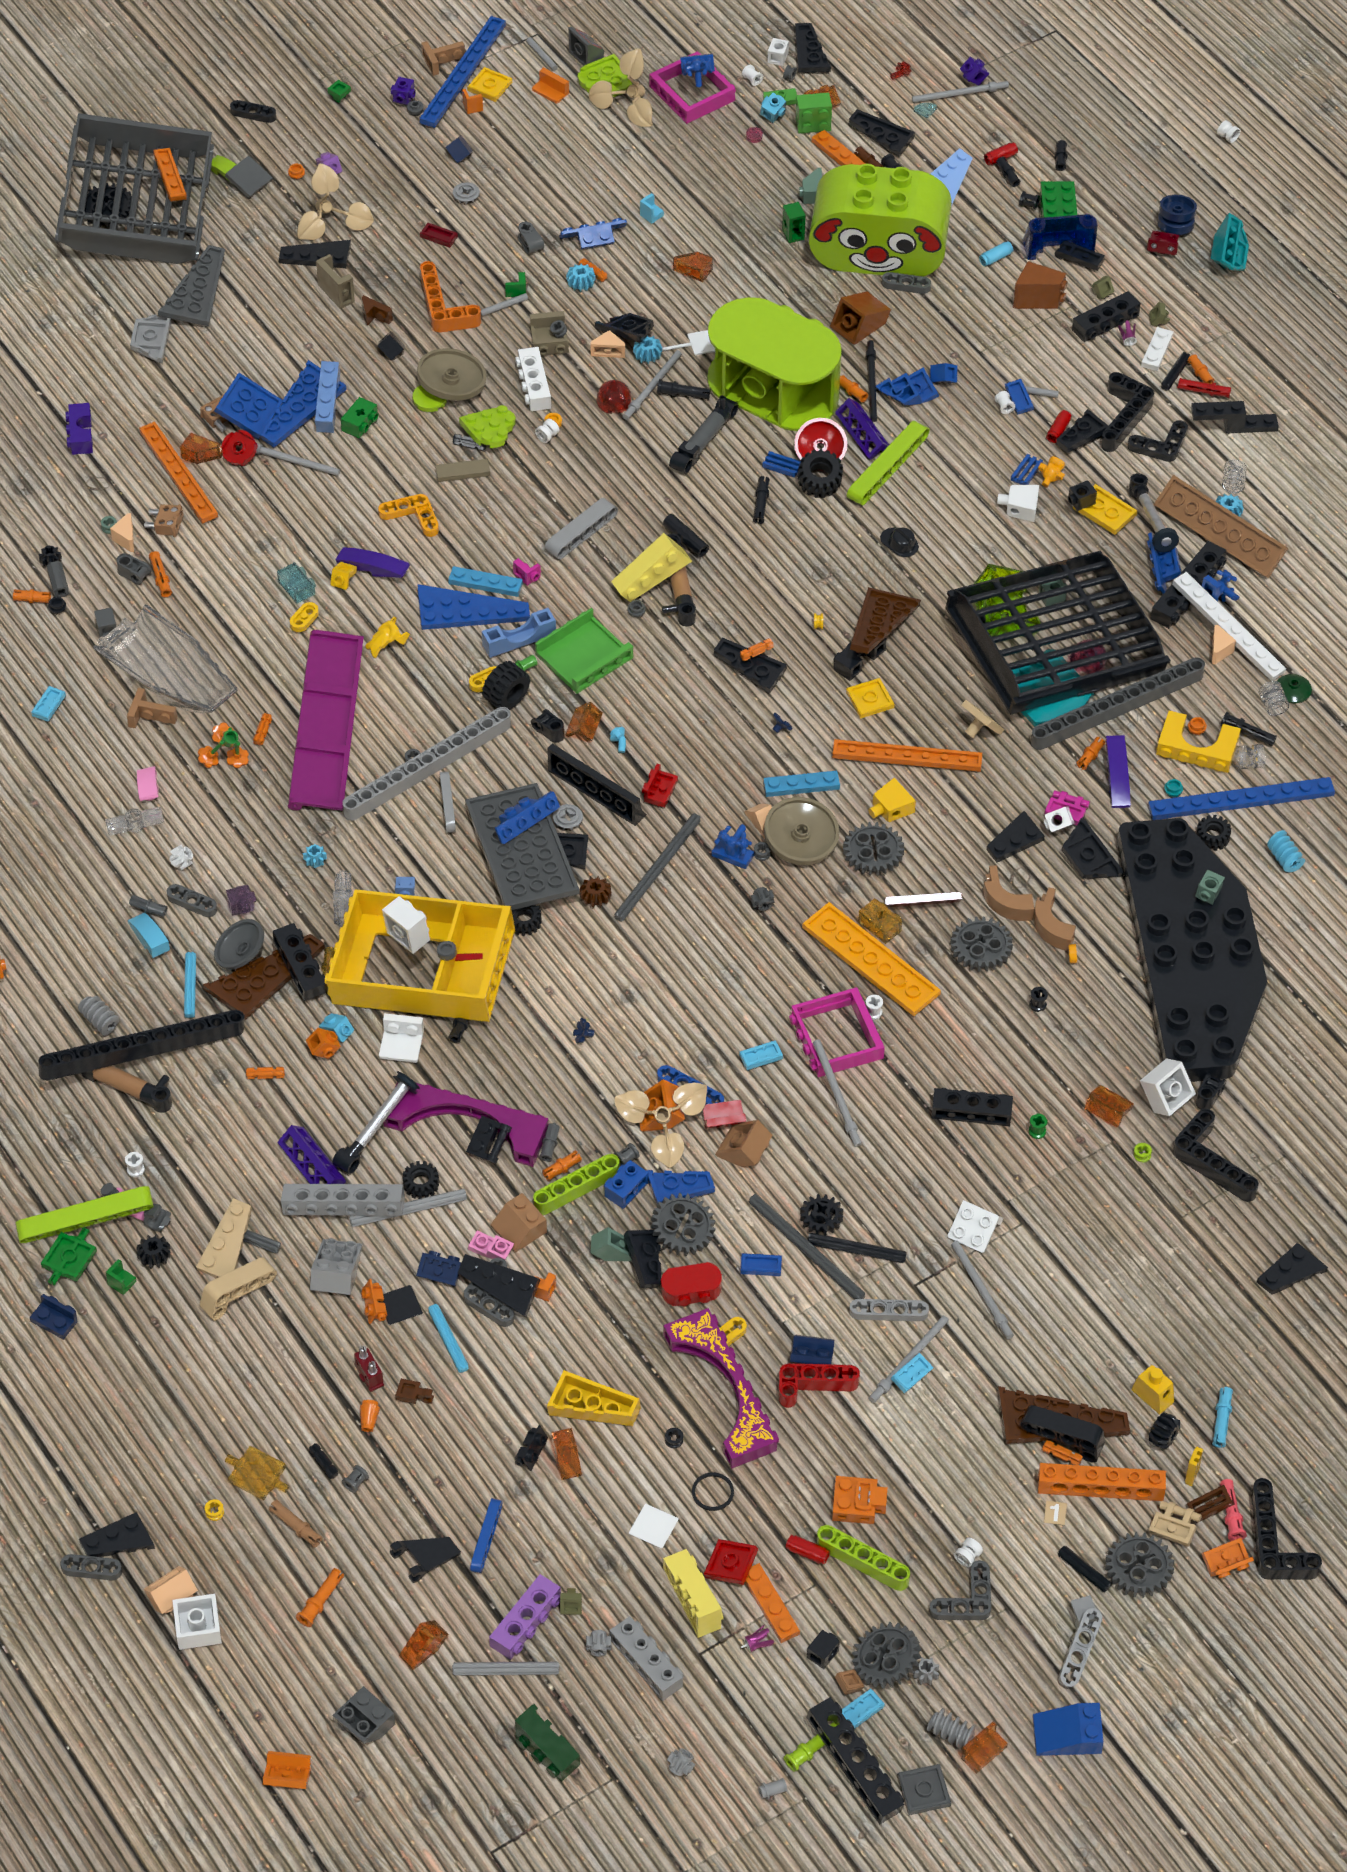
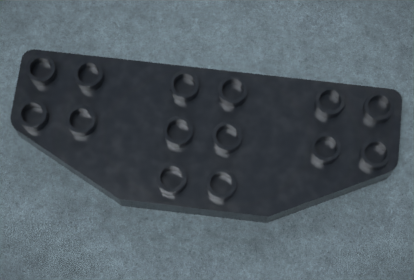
(1195, 955)

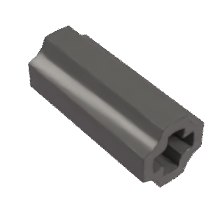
(58, 579)

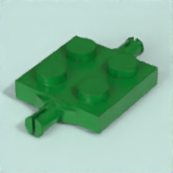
(69, 1256)

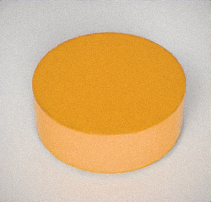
(554, 416)
(1072, 953)

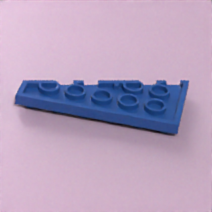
(297, 406)
(457, 609)

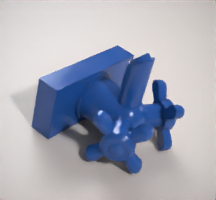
(697, 64)
(1220, 587)
(733, 848)

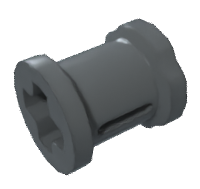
(627, 1154)
(356, 1477)

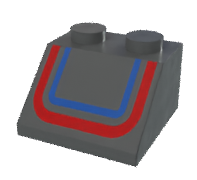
(583, 47)

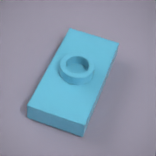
(48, 703)
(761, 1055)
(912, 1373)
(863, 1708)

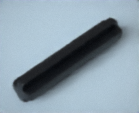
(1175, 371)
(1084, 1568)

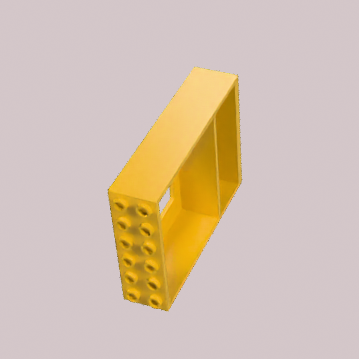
(459, 988)

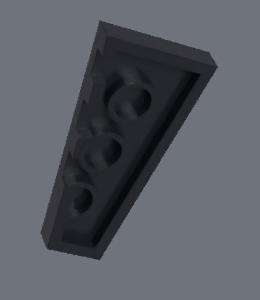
(809, 50)
(503, 1283)

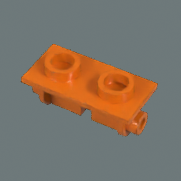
(372, 1294)

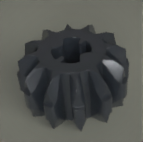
(153, 1251)
(1164, 1430)

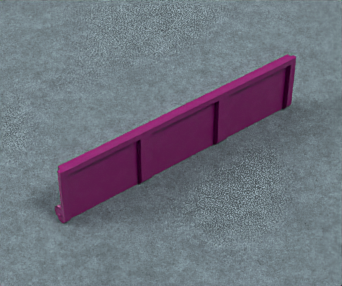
(326, 720)

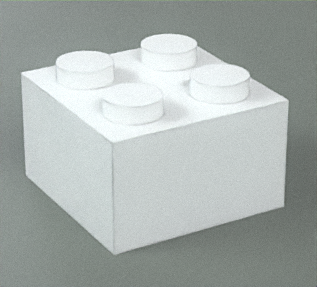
(406, 924)
(1167, 1087)
(197, 1621)

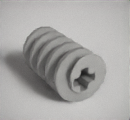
(98, 1014)
(950, 1728)

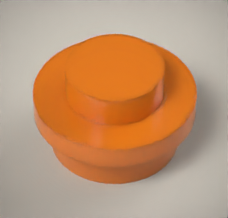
(296, 171)
(1197, 725)

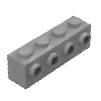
(646, 1658)

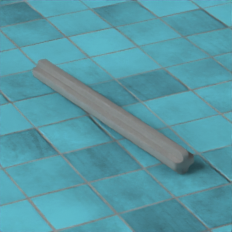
(415, 1206)

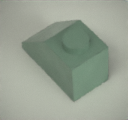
(809, 186)
(610, 1246)

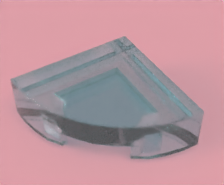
(925, 109)

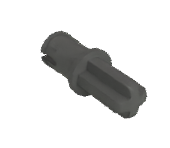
(148, 905)
(549, 1142)

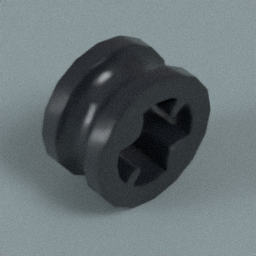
(679, 1440)

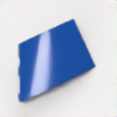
(910, 389)

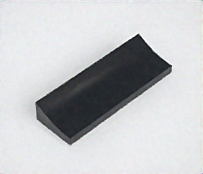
(594, 785)

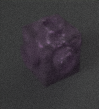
(240, 900)

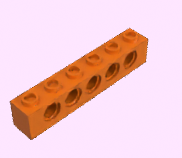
(1101, 1482)

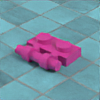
(1075, 808)

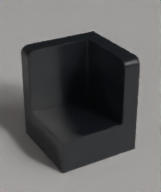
(391, 345)

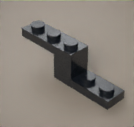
(1234, 417)

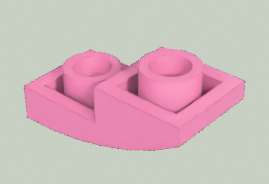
(147, 783)
(489, 1246)

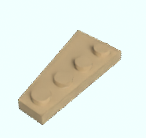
(227, 1241)

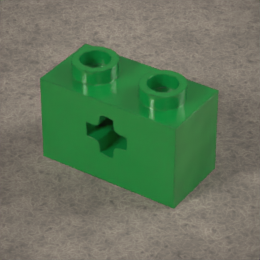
(793, 222)
(359, 417)

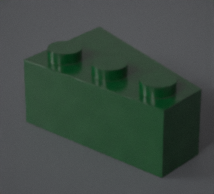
(545, 1744)

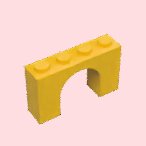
(1216, 757)

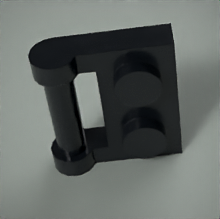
(484, 1137)

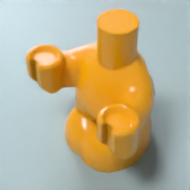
(1052, 471)

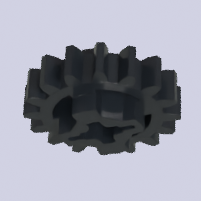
(821, 1214)

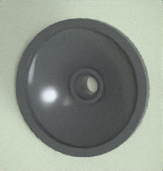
(239, 944)

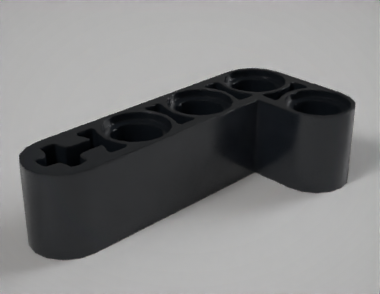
(1065, 1429)

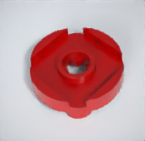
(245, 454)

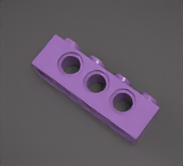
(540, 1590)

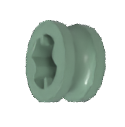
(106, 521)

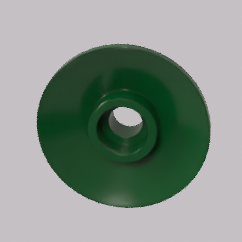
(1295, 688)

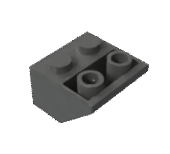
(365, 1716)

